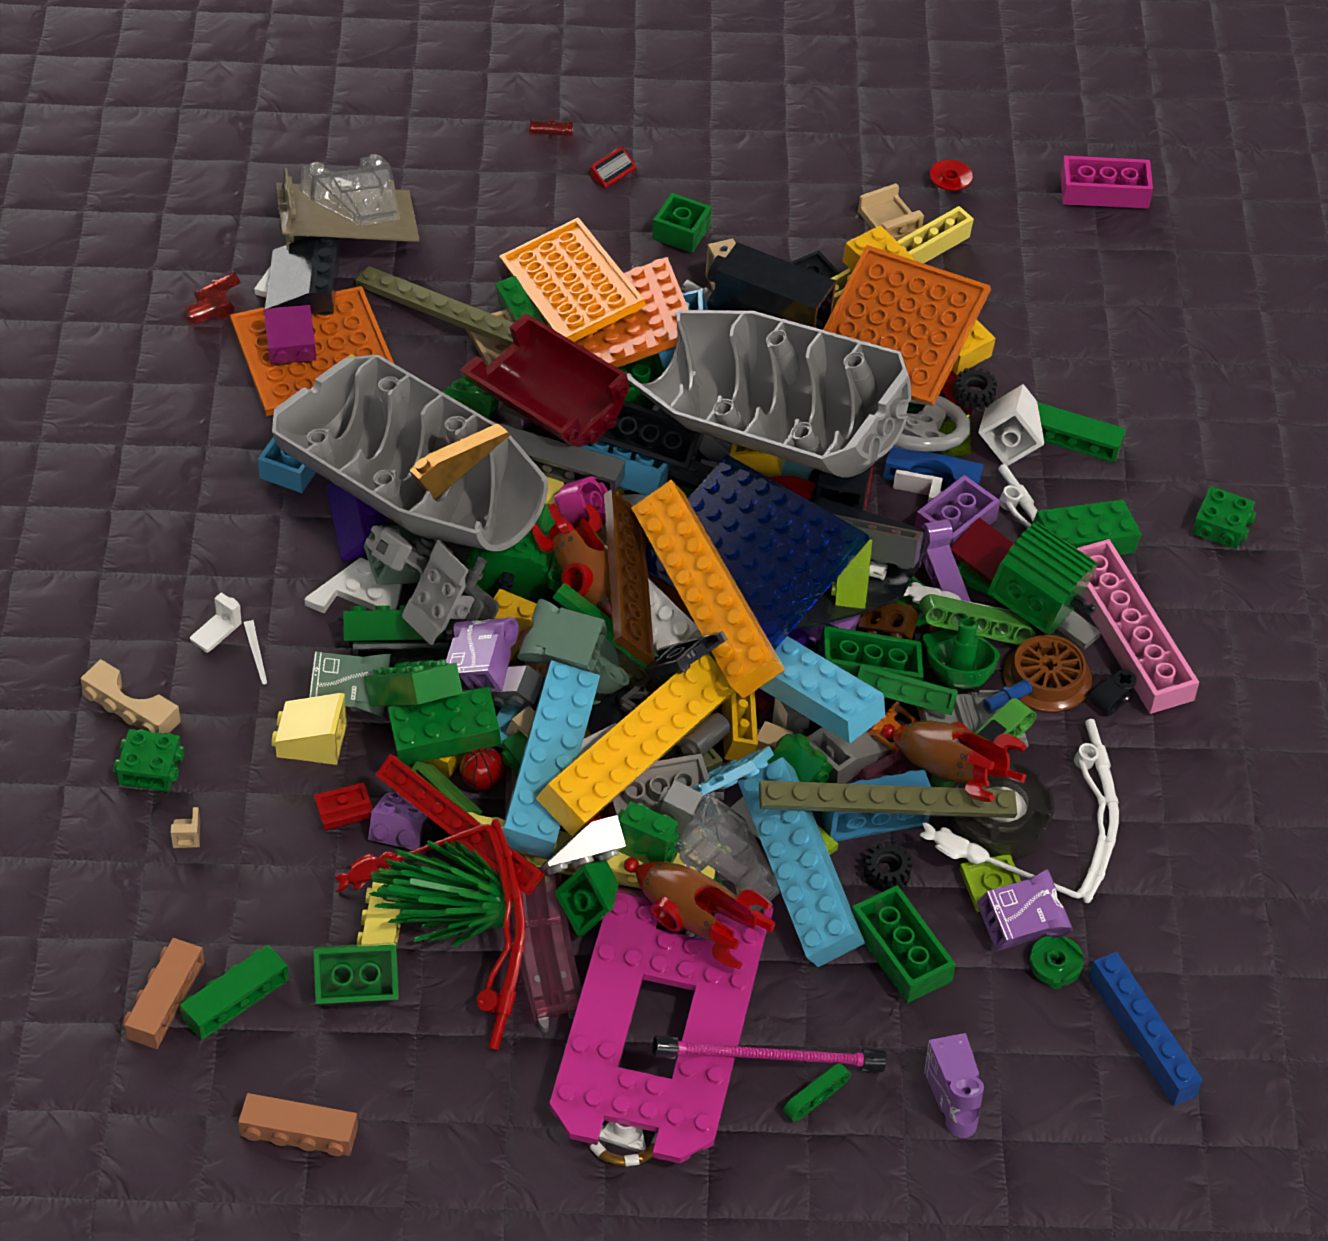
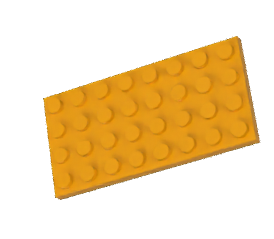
(573, 281)

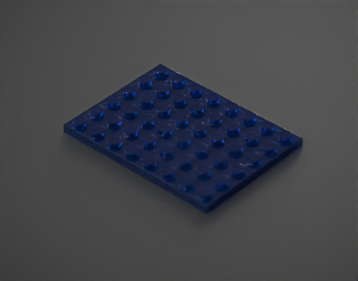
(772, 543)

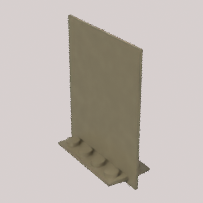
(307, 218)

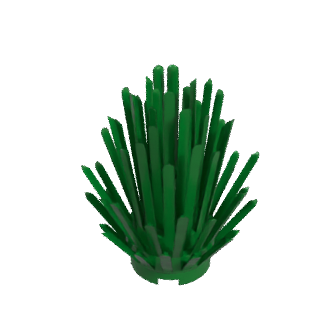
(443, 898)

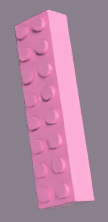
(1136, 632)

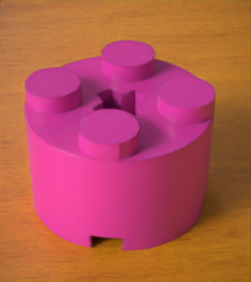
(578, 494)

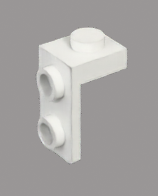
(918, 483)
(220, 626)

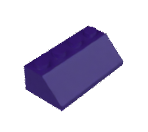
(351, 521)

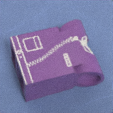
(483, 652)
(1023, 912)
(955, 1083)

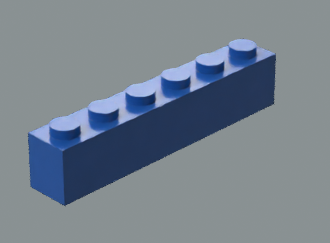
(1145, 1029)

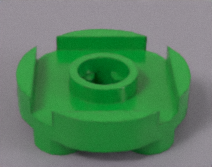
(1056, 974)

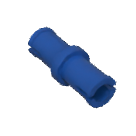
(1006, 694)

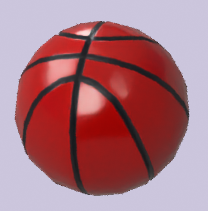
(482, 769)

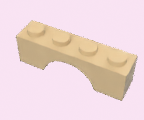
(104, 686)

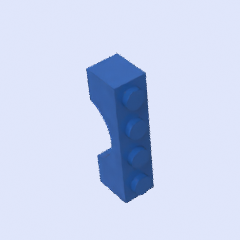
(931, 464)

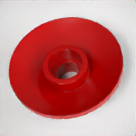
(951, 175)

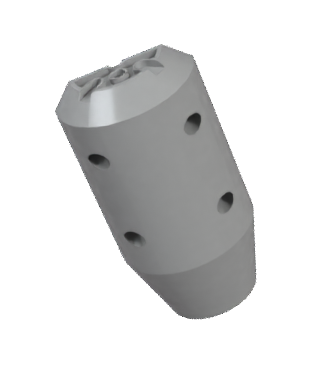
(784, 389)
(371, 426)

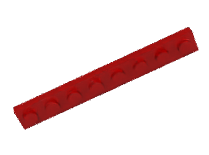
(452, 818)

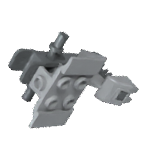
(445, 586)

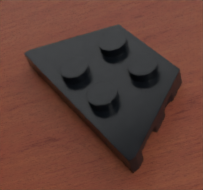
(680, 655)

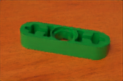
(817, 1092)

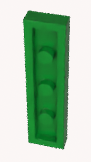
(909, 689)

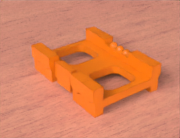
(889, 719)

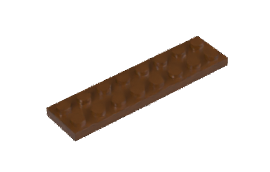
(628, 579)

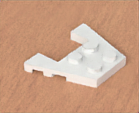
(356, 585)

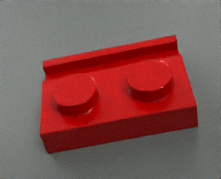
(343, 806)

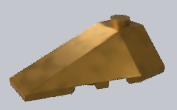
(450, 463)

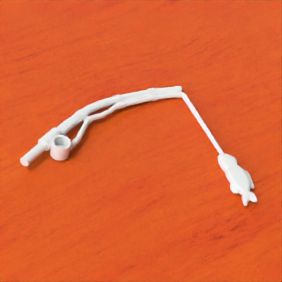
(1009, 500)
(1086, 756)

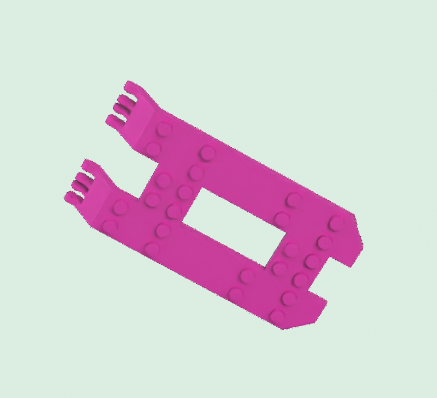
(589, 1080)

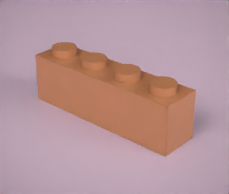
(164, 993)
(298, 1125)

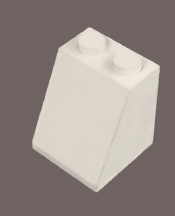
(1012, 425)

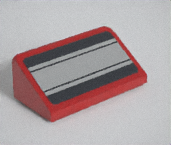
(612, 168)

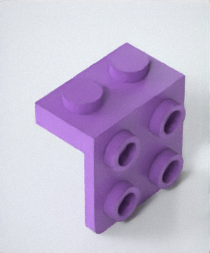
(397, 822)

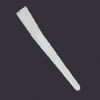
(252, 637)

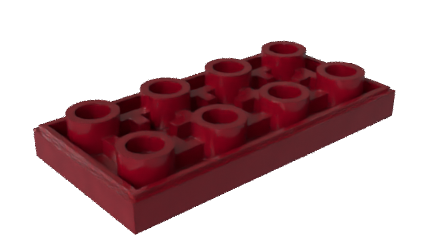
(982, 549)

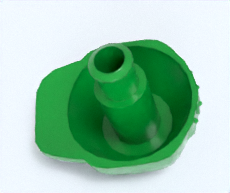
(960, 656)

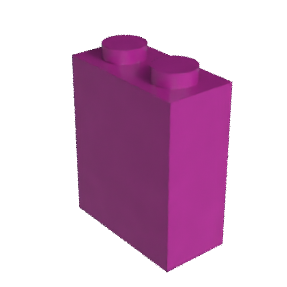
(290, 334)

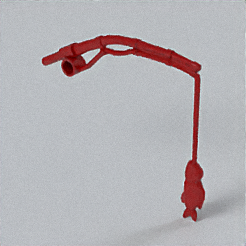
(487, 1000)

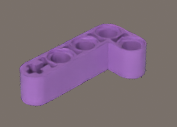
(939, 559)

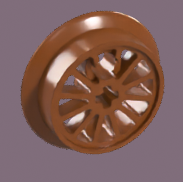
(1049, 661)

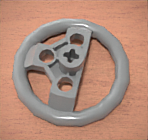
(922, 428)

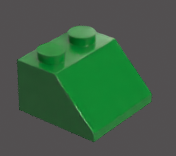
(588, 895)

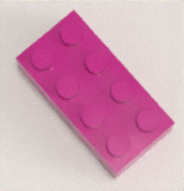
(1106, 182)

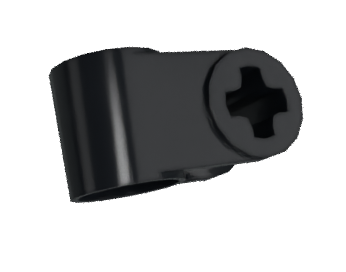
(1114, 692)

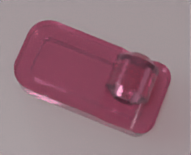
(892, 763)

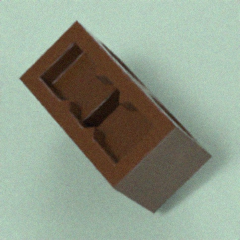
(889, 617)

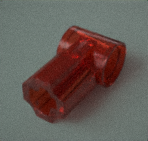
(215, 305)

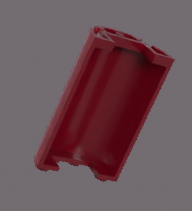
(553, 383)

